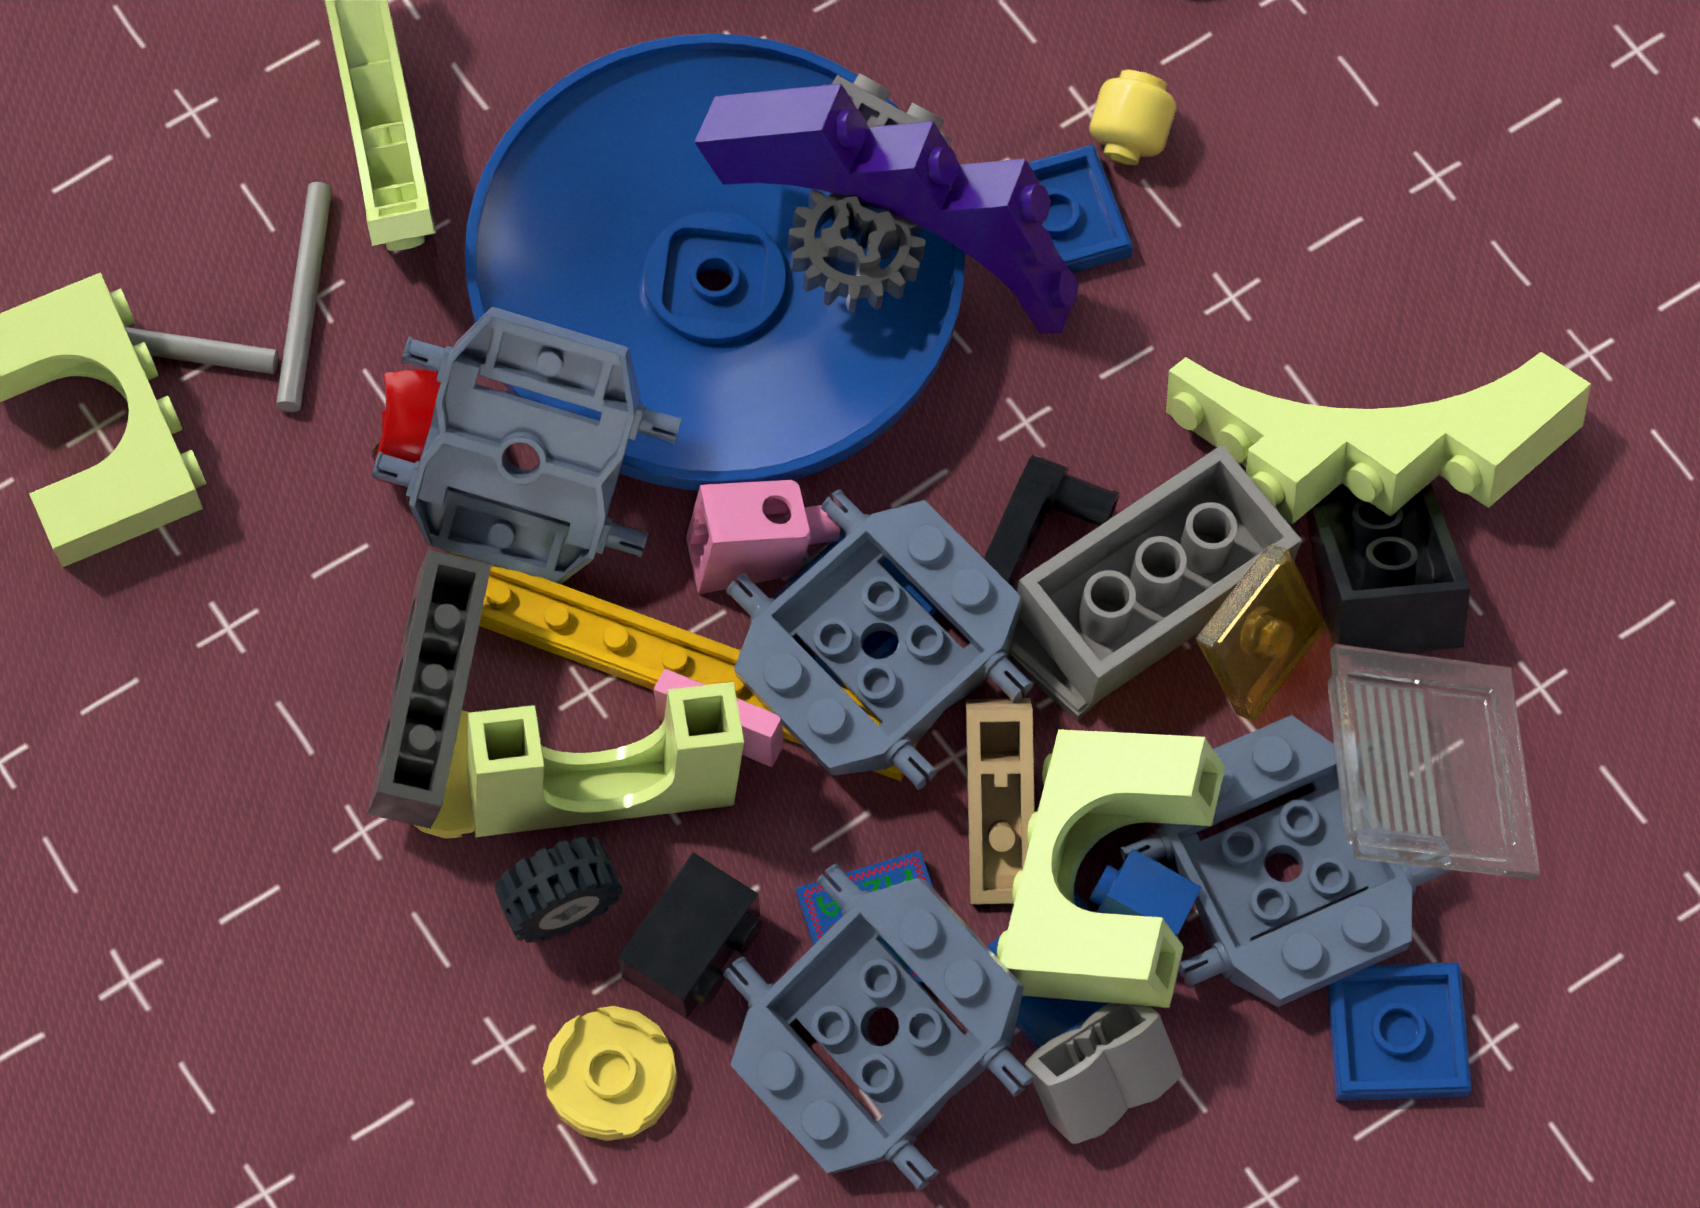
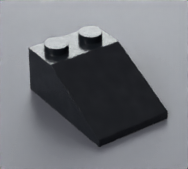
(1388, 577)

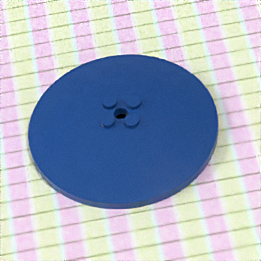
(611, 214)

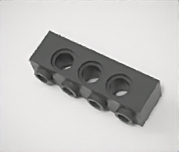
(429, 689)

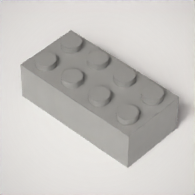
(1150, 574)

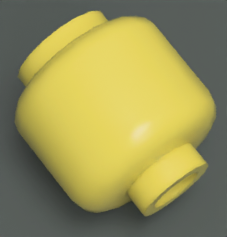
(1132, 117)

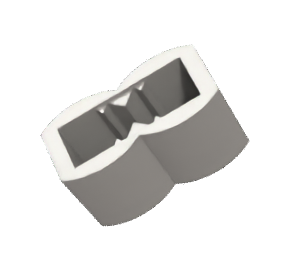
(1103, 1069)

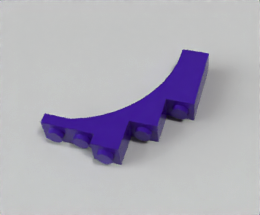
(823, 143)

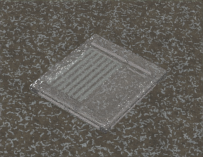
(1431, 762)

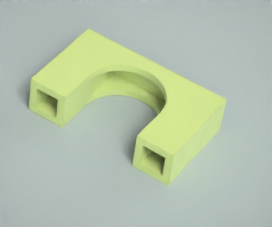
(145, 477)
(678, 768)
(1089, 790)

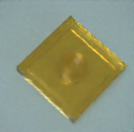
(1261, 632)

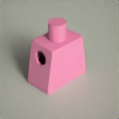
(752, 531)

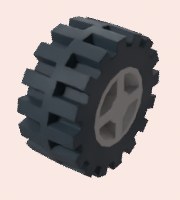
(558, 889)

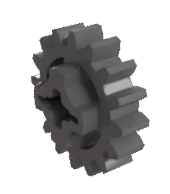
(840, 262)

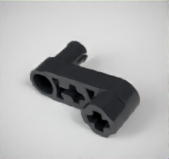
(1038, 492)

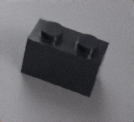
(691, 936)

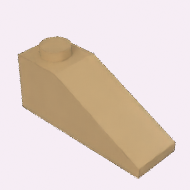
(998, 794)

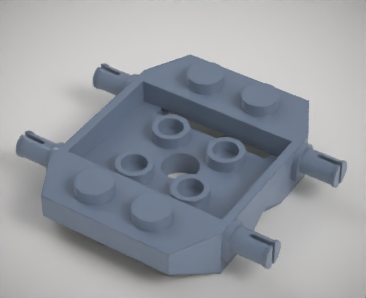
(540, 517)
(854, 596)
(1295, 933)
(834, 996)

